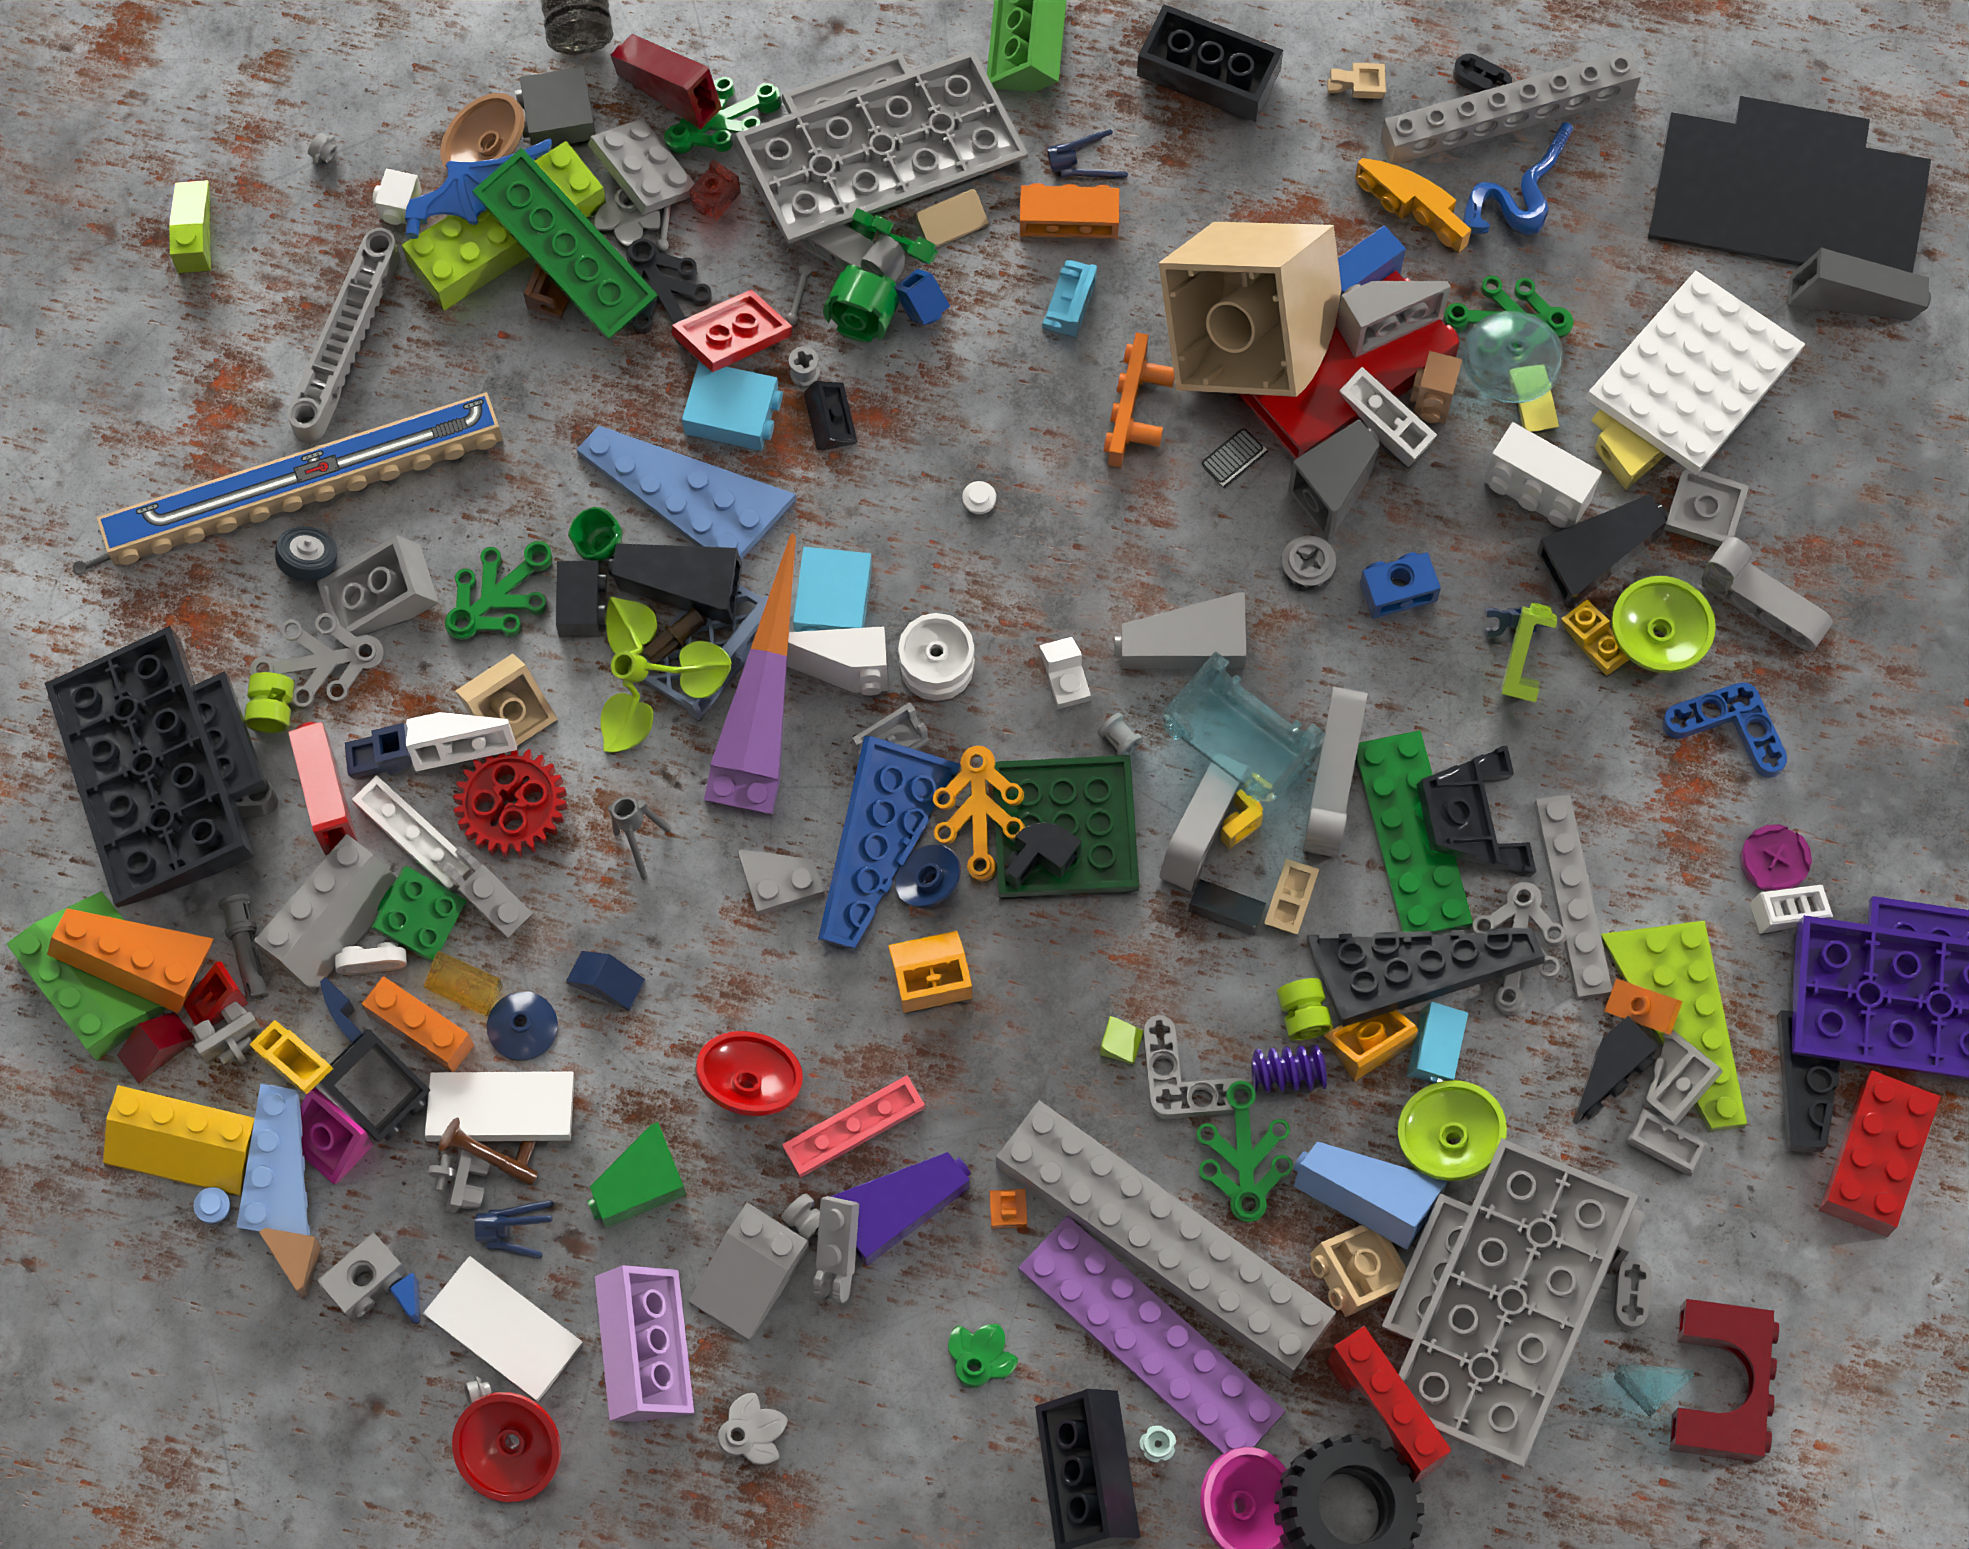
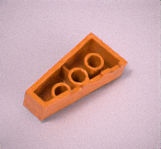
(132, 955)

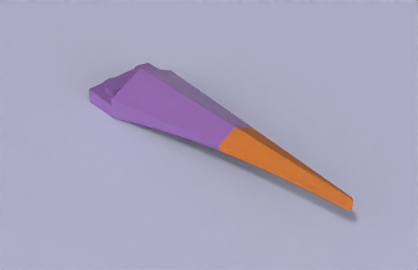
(749, 750)

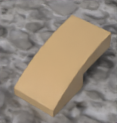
(1291, 896)

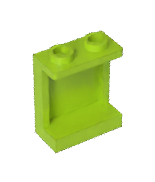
(1513, 682)

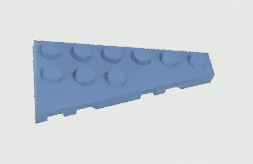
(692, 496)

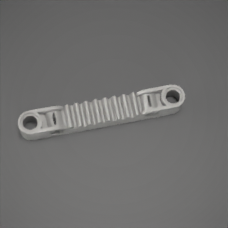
(341, 336)

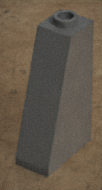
(1857, 287)

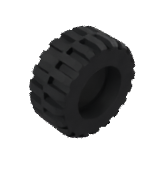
(1365, 1461)

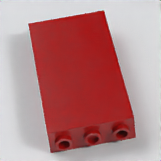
(1321, 410)

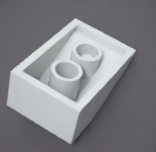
(842, 657)

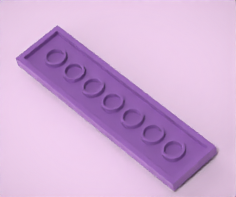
(1150, 1339)

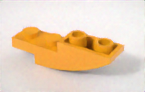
(1408, 192)

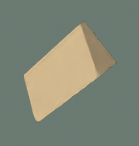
(952, 218)

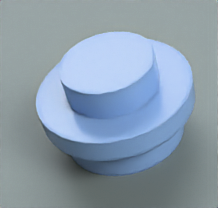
(212, 1205)

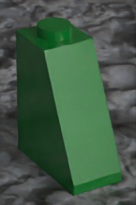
(637, 1180)

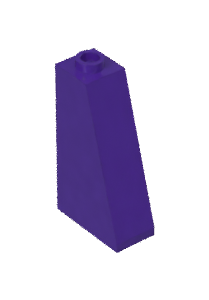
(904, 1201)

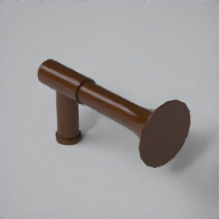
(517, 1167)

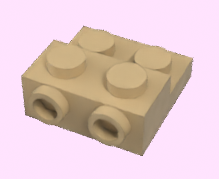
(1357, 1268)

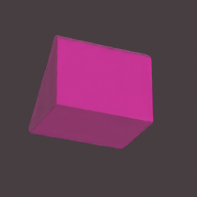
(330, 1137)

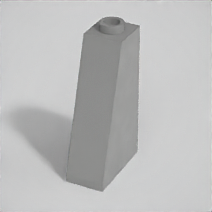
(1186, 636)

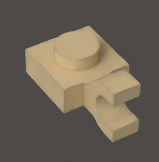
(1364, 80)

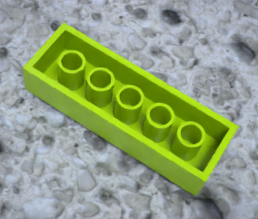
(462, 257)

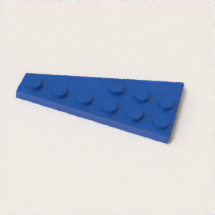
(880, 829)

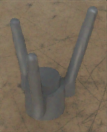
(628, 816)

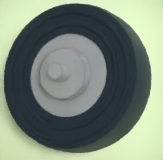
(306, 553)

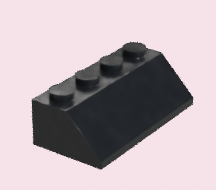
(1087, 1470)

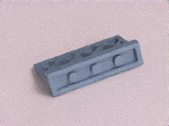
(736, 647)

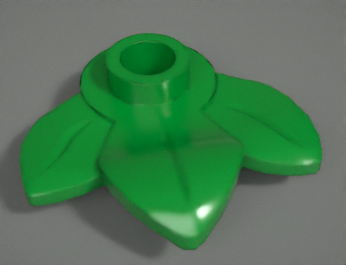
(982, 1350)

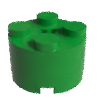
(861, 304)

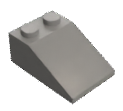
(1388, 310)
(379, 588)
(749, 1271)

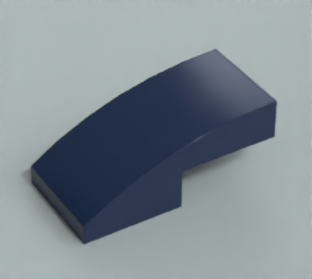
(340, 1009)

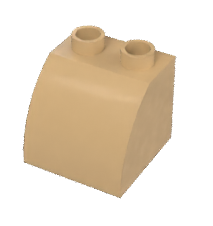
(1251, 306)

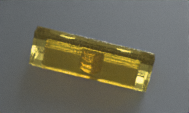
(463, 983)

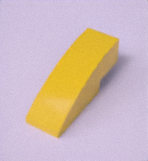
(290, 1057)

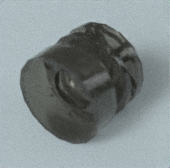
(577, 25)

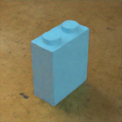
(732, 406)
(832, 590)

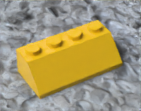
(177, 1140)

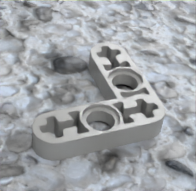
(1172, 1084)

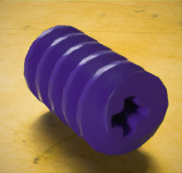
(1288, 1068)

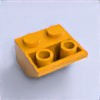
(930, 971)

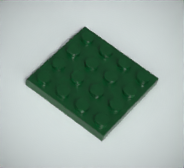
(1088, 800)

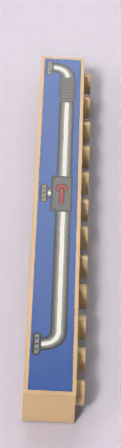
(299, 479)

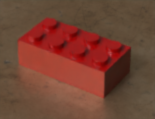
(1879, 1153)

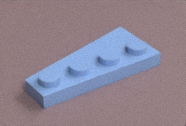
(275, 1165)

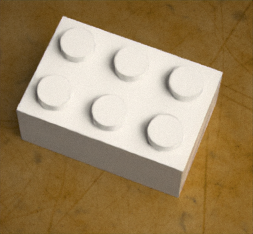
(1542, 476)

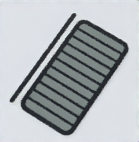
(1234, 457)

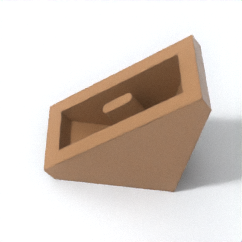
(296, 1256)

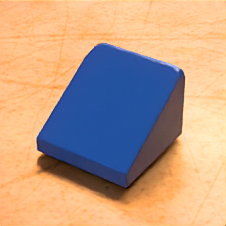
(407, 1295)

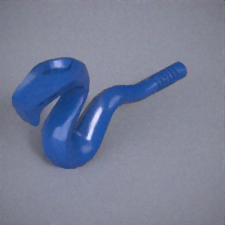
(1522, 221)

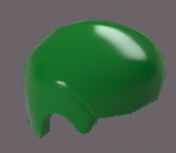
(595, 534)

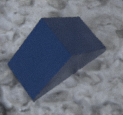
(606, 979)

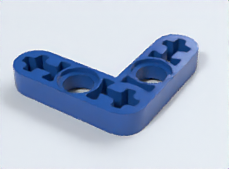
(1741, 717)

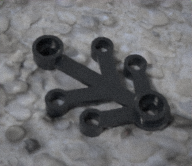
(664, 285)

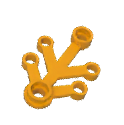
(978, 807)

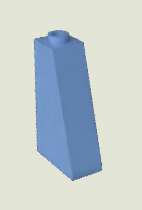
(1369, 1191)

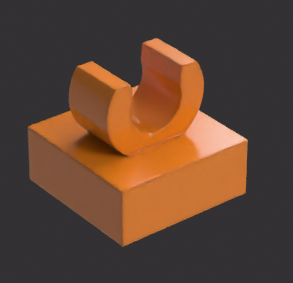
(1008, 1208)

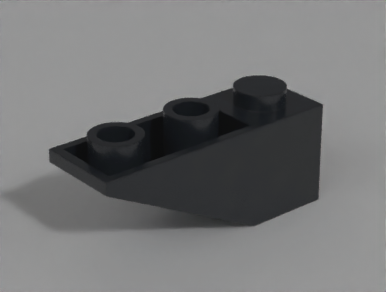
(1618, 1056)

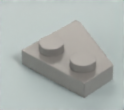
(779, 880)
(1680, 1078)

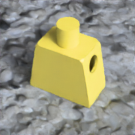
(1624, 451)

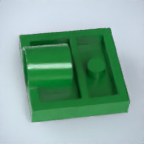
(417, 913)

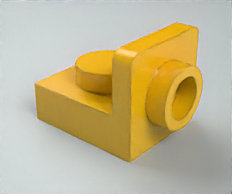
(1239, 826)

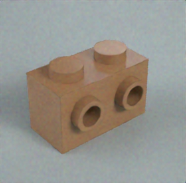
(1435, 387)

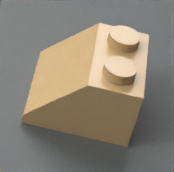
(509, 694)

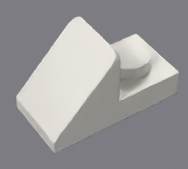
(1065, 672)

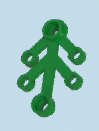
(684, 135)
(865, 225)
(1544, 310)
(496, 595)
(1244, 1158)

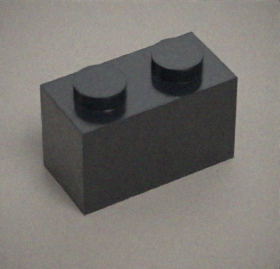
(579, 598)

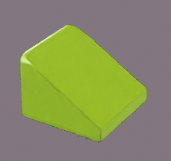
(1121, 1041)

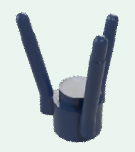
(1064, 156)
(494, 1225)

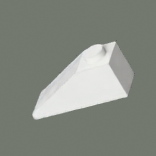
(1389, 418)
(456, 738)

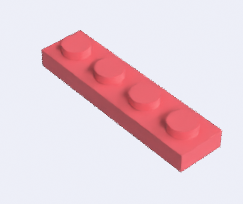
(853, 1126)

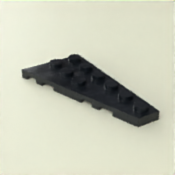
(1407, 968)

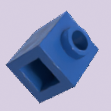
(921, 297)

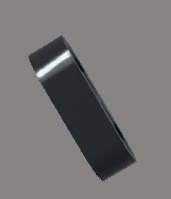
(1482, 76)

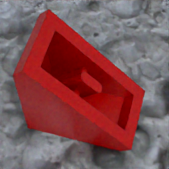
(213, 995)

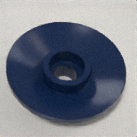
(928, 876)
(527, 1041)

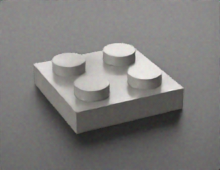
(1706, 507)

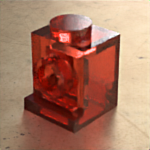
(725, 190)

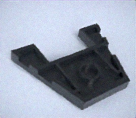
(1460, 816)

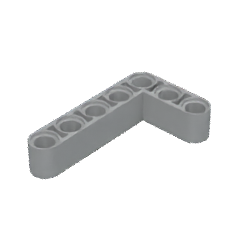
(1335, 772)

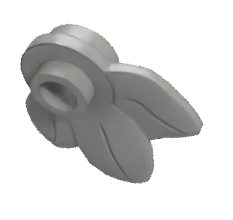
(625, 220)
(757, 1428)

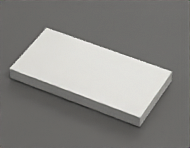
(502, 1105)
(503, 1329)

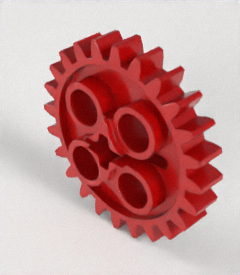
(536, 816)

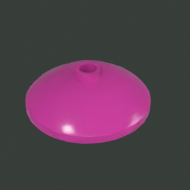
(1251, 1480)

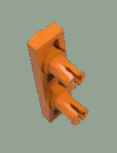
(1128, 384)

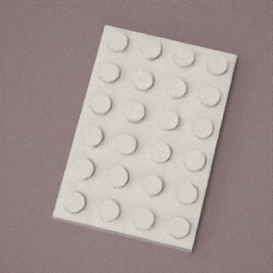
(1695, 372)

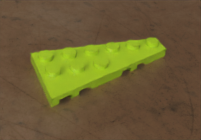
(1680, 965)

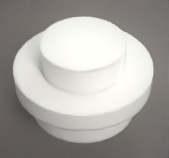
(979, 497)

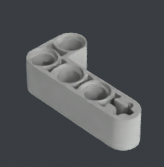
(846, 247)
(1764, 597)
(1199, 828)

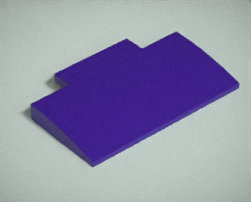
(1885, 988)

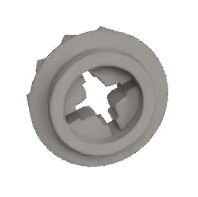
(1306, 547)

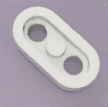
(356, 960)

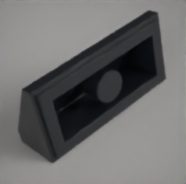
(829, 415)
(1226, 907)

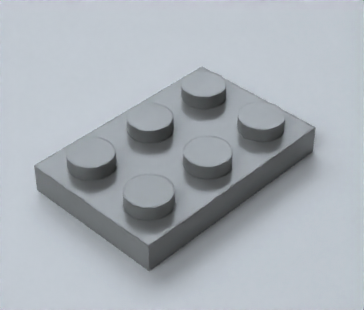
(642, 165)

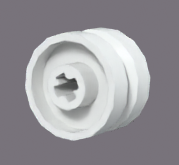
(936, 656)

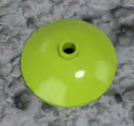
(1673, 609)
(1450, 1112)

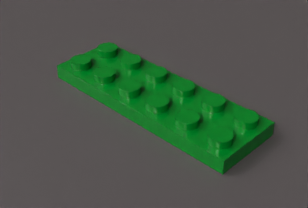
(564, 244)
(1421, 880)

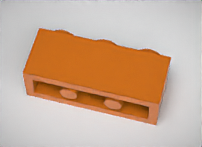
(1069, 211)
(418, 1024)

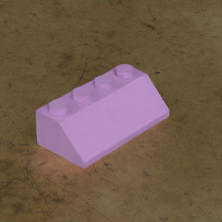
(643, 1344)

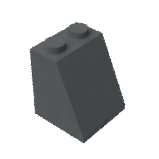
(1333, 475)

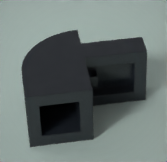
(1042, 845)

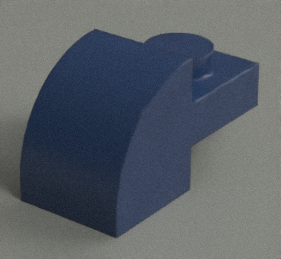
(379, 753)

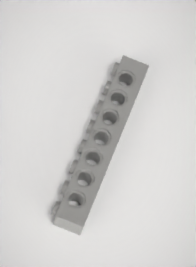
(1510, 107)

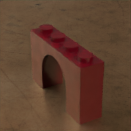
(1749, 1338)

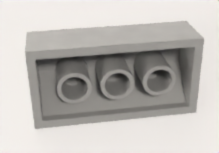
(327, 913)

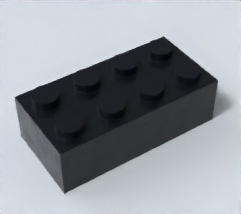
(1209, 62)

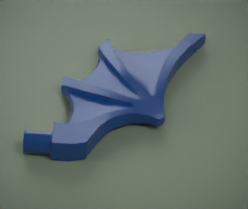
(456, 195)

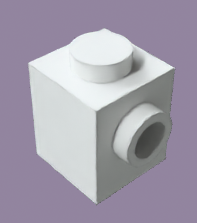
(394, 195)

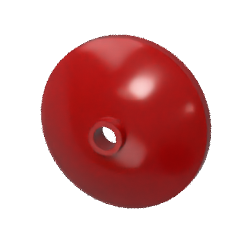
(749, 1073)
(489, 1457)

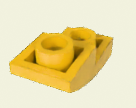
(1593, 635)

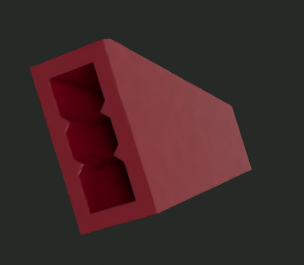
(668, 78)

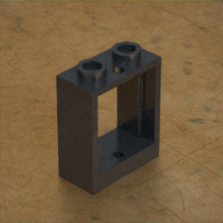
(348, 1058)

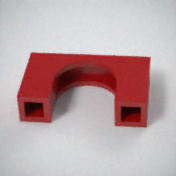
(1363, 1365)

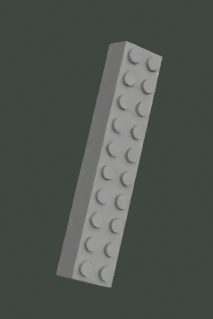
(1165, 1239)

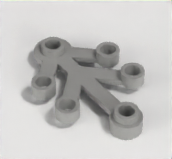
(324, 659)
(1522, 912)

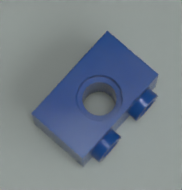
(1386, 598)

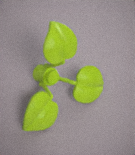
(629, 626)

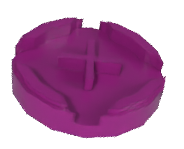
(1775, 858)

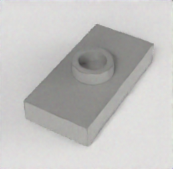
(1667, 1142)

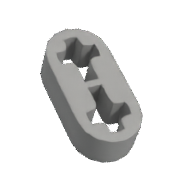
(1624, 1293)

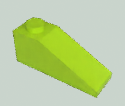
(190, 227)

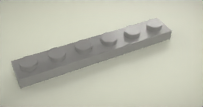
(1573, 897)

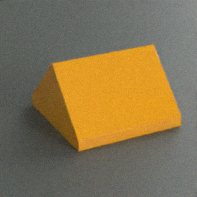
(1371, 1042)

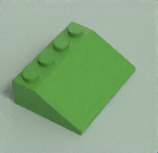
(91, 1007)

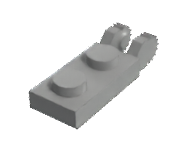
(488, 894)
(836, 1247)

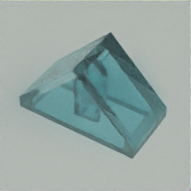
(1651, 1385)

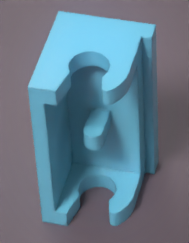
(1071, 298)
(1437, 1043)

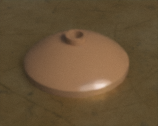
(484, 130)

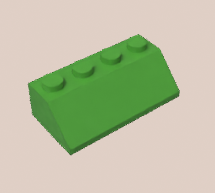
(1026, 44)

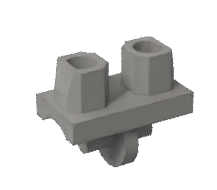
(231, 1039)
(460, 1193)

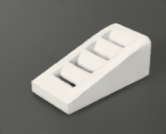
(1769, 914)

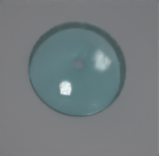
(1510, 372)

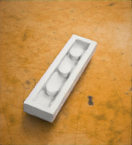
(409, 830)

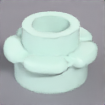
(1154, 1434)

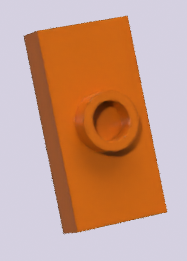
(1643, 1006)

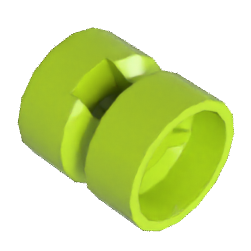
(269, 701)
(1304, 1007)

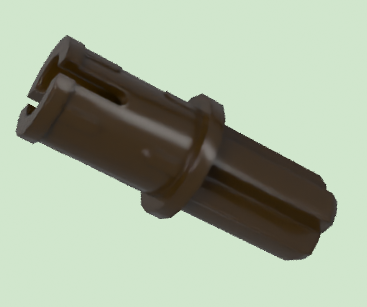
(674, 636)

